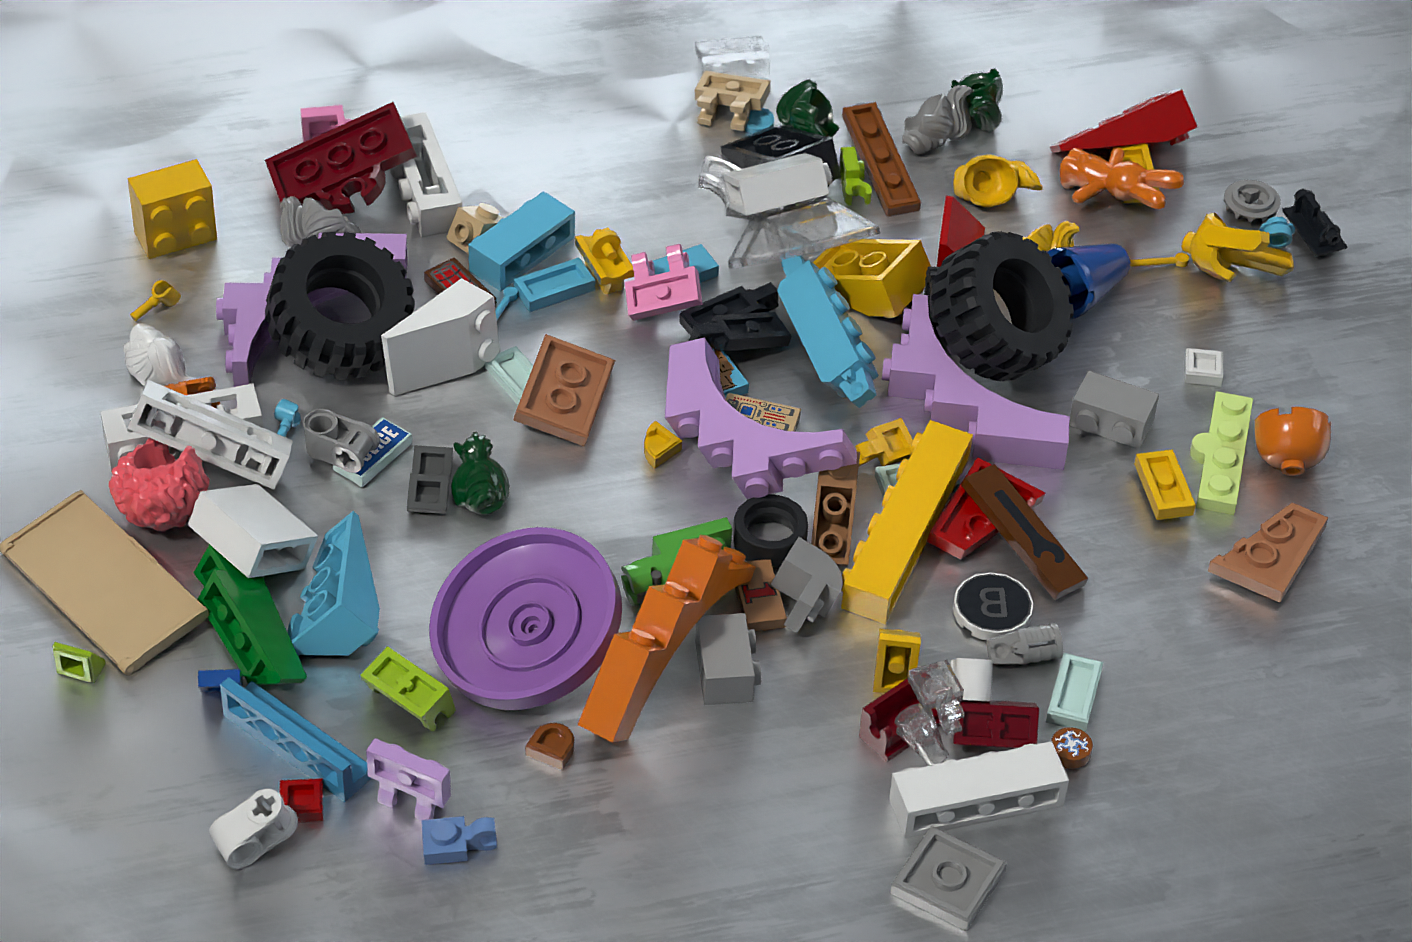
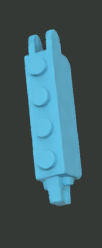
(828, 330)

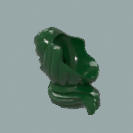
(984, 98)
(807, 110)
(479, 480)

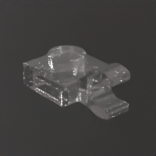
(940, 689)

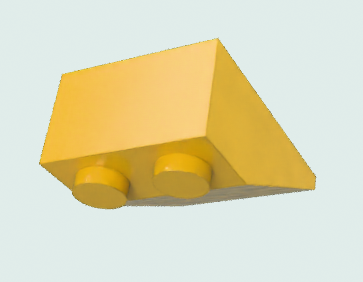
(877, 273)

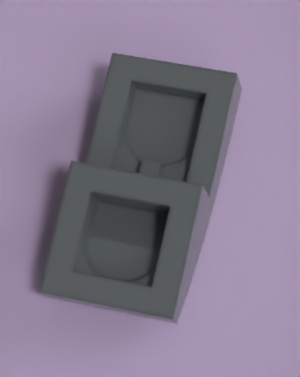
(430, 479)

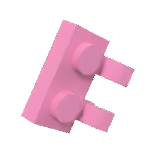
(662, 292)

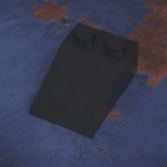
(779, 143)

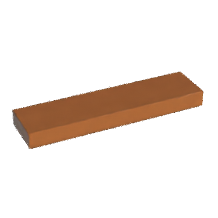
(881, 159)

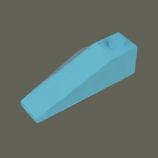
(341, 598)

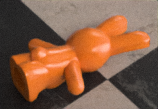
(1120, 178)

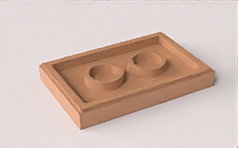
(564, 390)

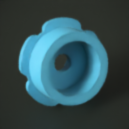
(1279, 231)

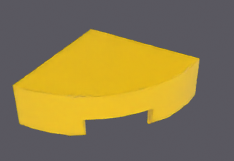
(660, 444)

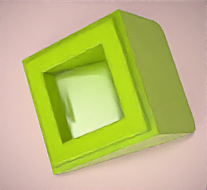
(77, 662)

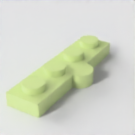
(1222, 452)

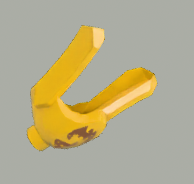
(1218, 247)

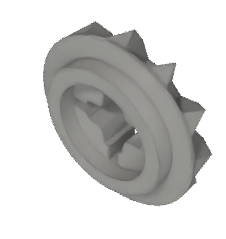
(1248, 191)

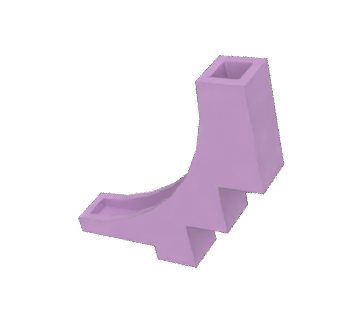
(245, 306)
(999, 427)
(757, 452)

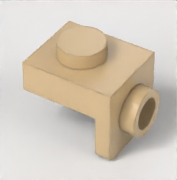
(472, 222)

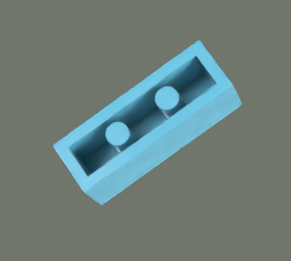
(521, 240)

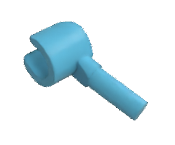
(288, 414)

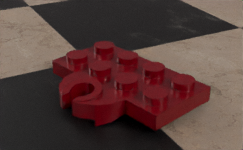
(344, 161)

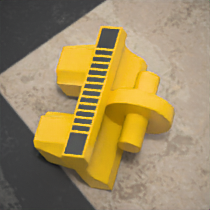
(605, 259)

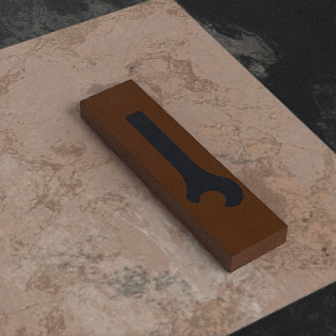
(1024, 532)

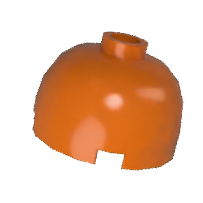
(1294, 439)

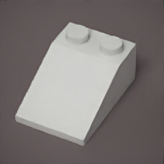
(442, 339)

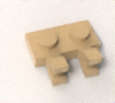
(731, 90)

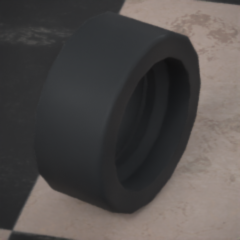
(768, 509)

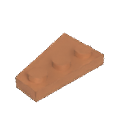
(1273, 554)

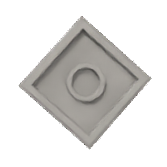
(948, 878)

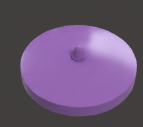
(525, 618)

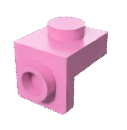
(320, 120)

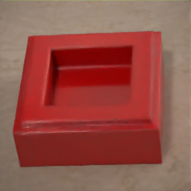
(304, 797)

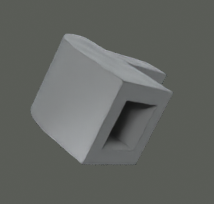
(809, 579)

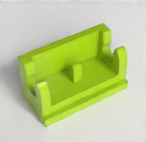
(409, 687)

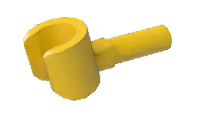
(161, 293)

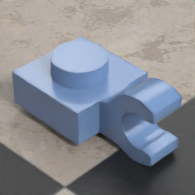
(449, 839)

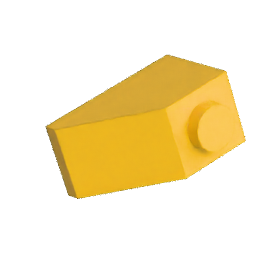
(895, 656)

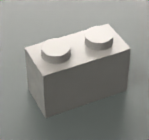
(1113, 409)
(725, 659)

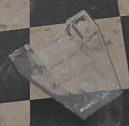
(799, 231)

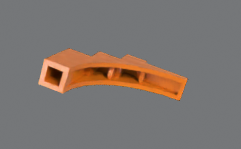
(666, 616)

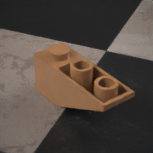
(835, 511)

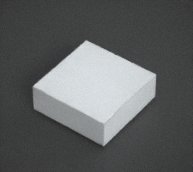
(1203, 367)

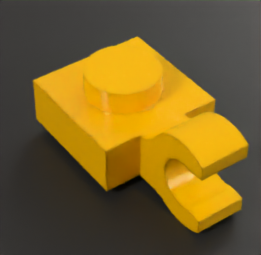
(887, 442)

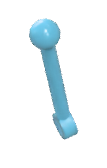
(509, 294)

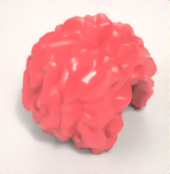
(155, 487)

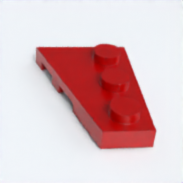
(964, 525)

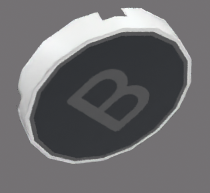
(992, 605)

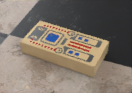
(766, 412)

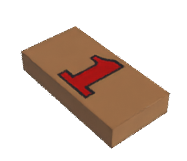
(760, 600)

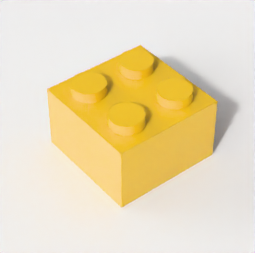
(172, 208)

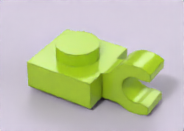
(853, 176)

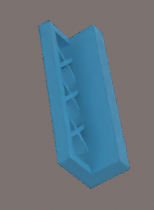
(294, 738)

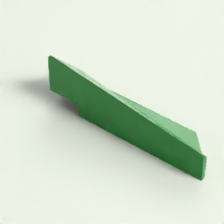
(247, 622)

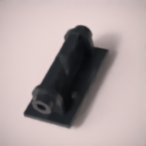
(1314, 224)

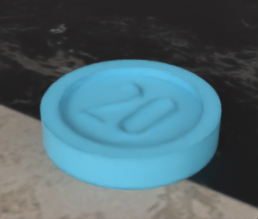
(759, 120)

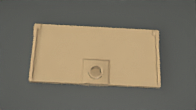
(104, 582)

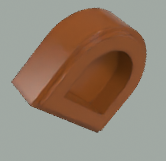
(551, 745)

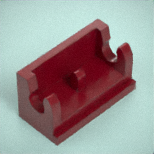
(879, 716)
(998, 723)

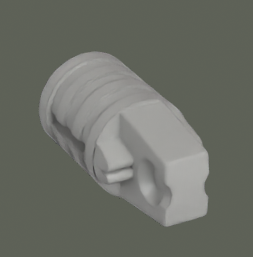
(1014, 648)

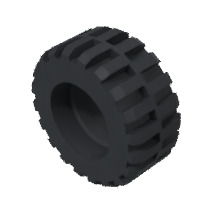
(346, 265)
(973, 320)

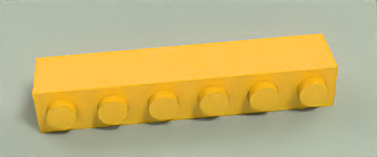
(907, 517)

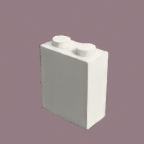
(777, 183)
(252, 530)

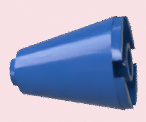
(1090, 272)

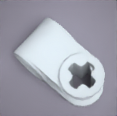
(975, 677)
(251, 830)

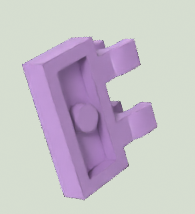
(409, 773)

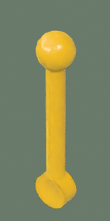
(1181, 260)

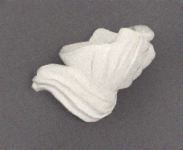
(154, 357)

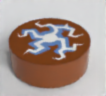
(1072, 747)

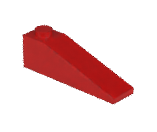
(1151, 121)

